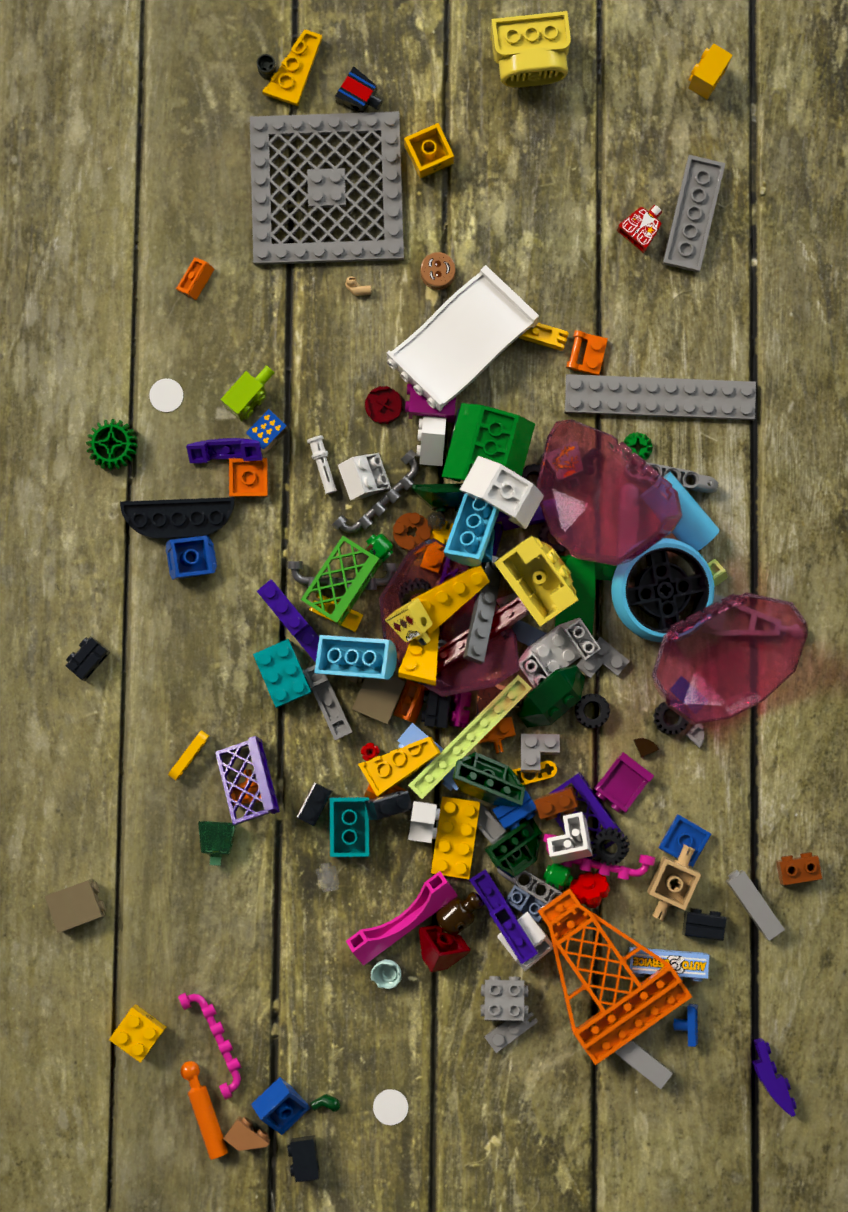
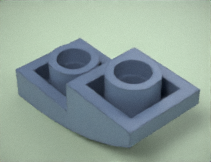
(527, 633)
(525, 902)

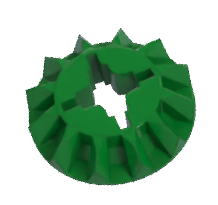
(643, 441)

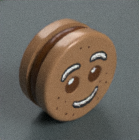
(438, 271)

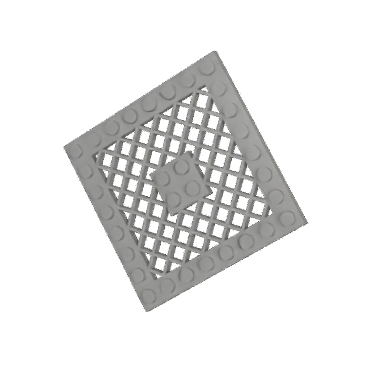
(326, 188)

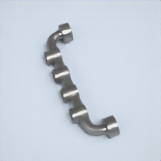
(406, 482)
(372, 585)

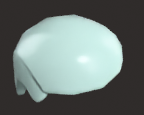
(386, 974)

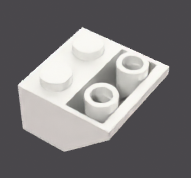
(364, 476)
(537, 937)

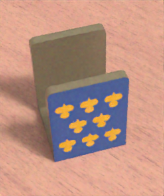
(267, 430)

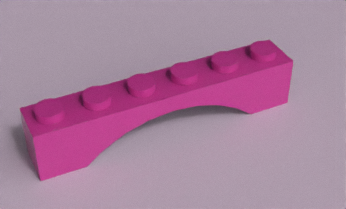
(372, 941)

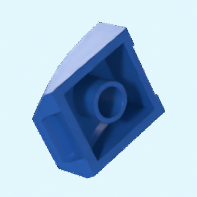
(190, 557)

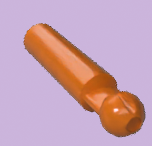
(204, 1112)

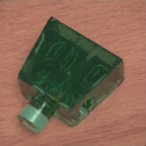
(216, 839)

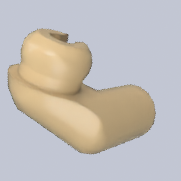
(355, 288)

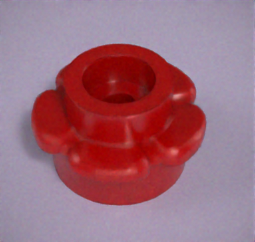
(369, 746)

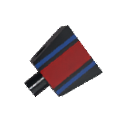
(358, 92)

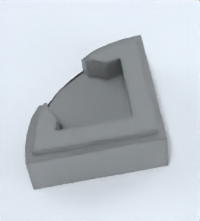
(696, 734)

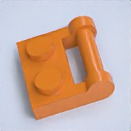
(593, 354)

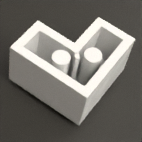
(432, 437)
(422, 821)
(574, 843)

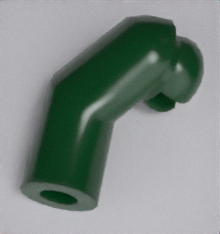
(327, 1101)

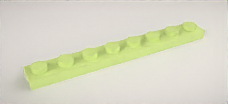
(470, 736)

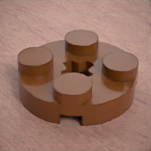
(401, 527)

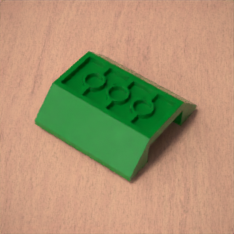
(487, 434)

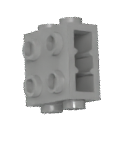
(504, 999)

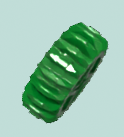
(95, 443)

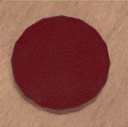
(383, 405)

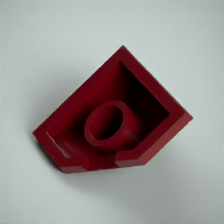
(440, 949)

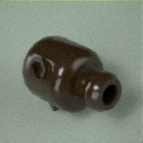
(459, 913)

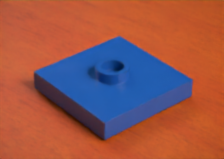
(684, 832)

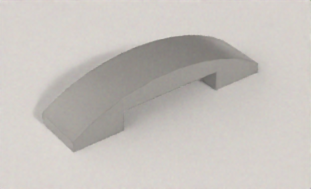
(328, 703)

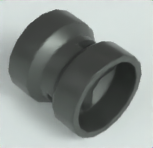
(265, 62)

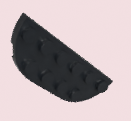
(178, 517)

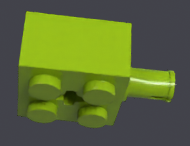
(247, 393)

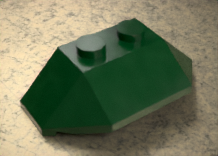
(440, 495)
(552, 697)
(488, 780)
(516, 848)

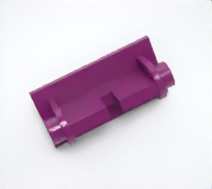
(458, 716)

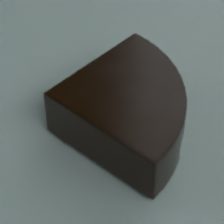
(645, 746)

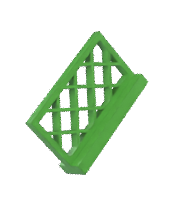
(357, 585)

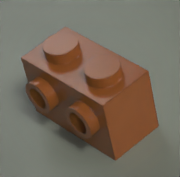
(556, 802)
(798, 869)

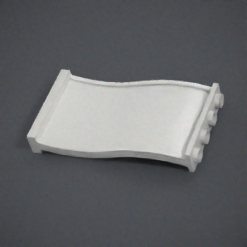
(462, 338)

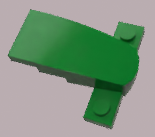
(583, 577)

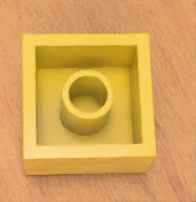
(709, 70)
(429, 150)
(137, 1033)

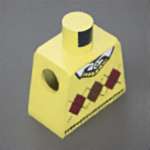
(411, 622)

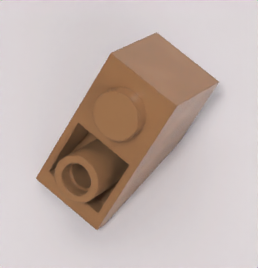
(245, 1136)

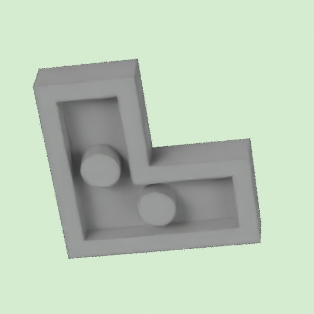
(607, 656)
(535, 745)

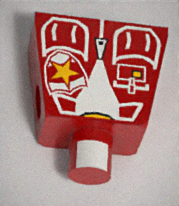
(641, 227)

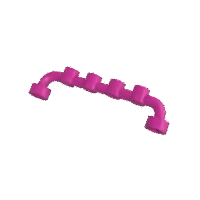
(623, 872)
(224, 1046)

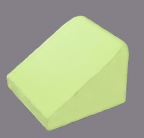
(718, 572)

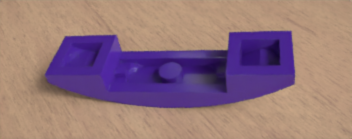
(224, 449)

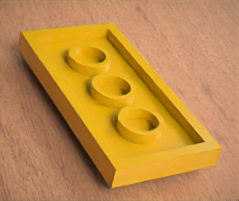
(455, 837)

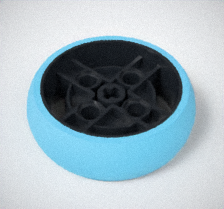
(625, 597)

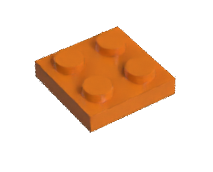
(248, 478)

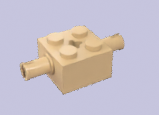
(679, 894)

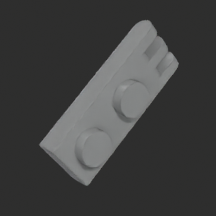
(508, 1031)

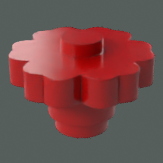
(590, 889)

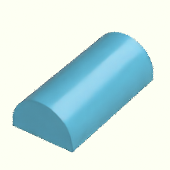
(695, 525)
(471, 531)
(356, 657)

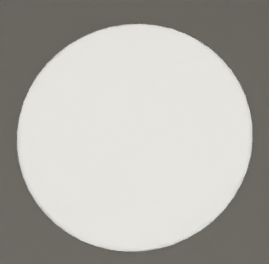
(166, 395)
(390, 1107)

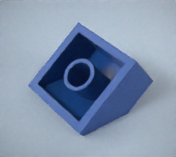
(280, 1106)

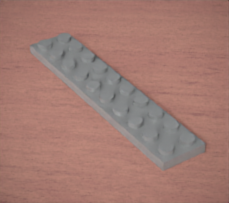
(660, 397)

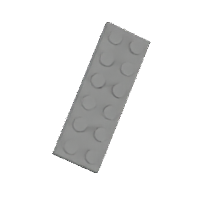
(693, 213)

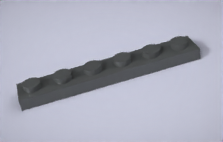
(483, 615)

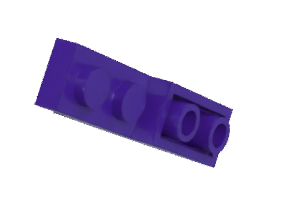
(774, 1084)

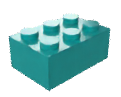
(282, 673)
(349, 827)

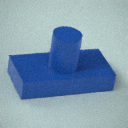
(689, 1024)

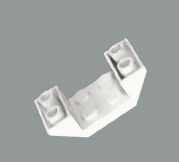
(503, 490)
(557, 650)

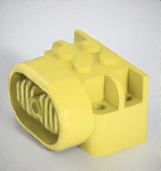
(531, 48)
(538, 578)

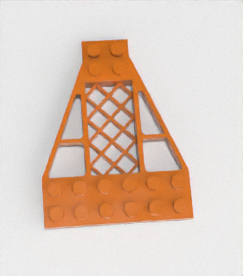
(634, 1010)

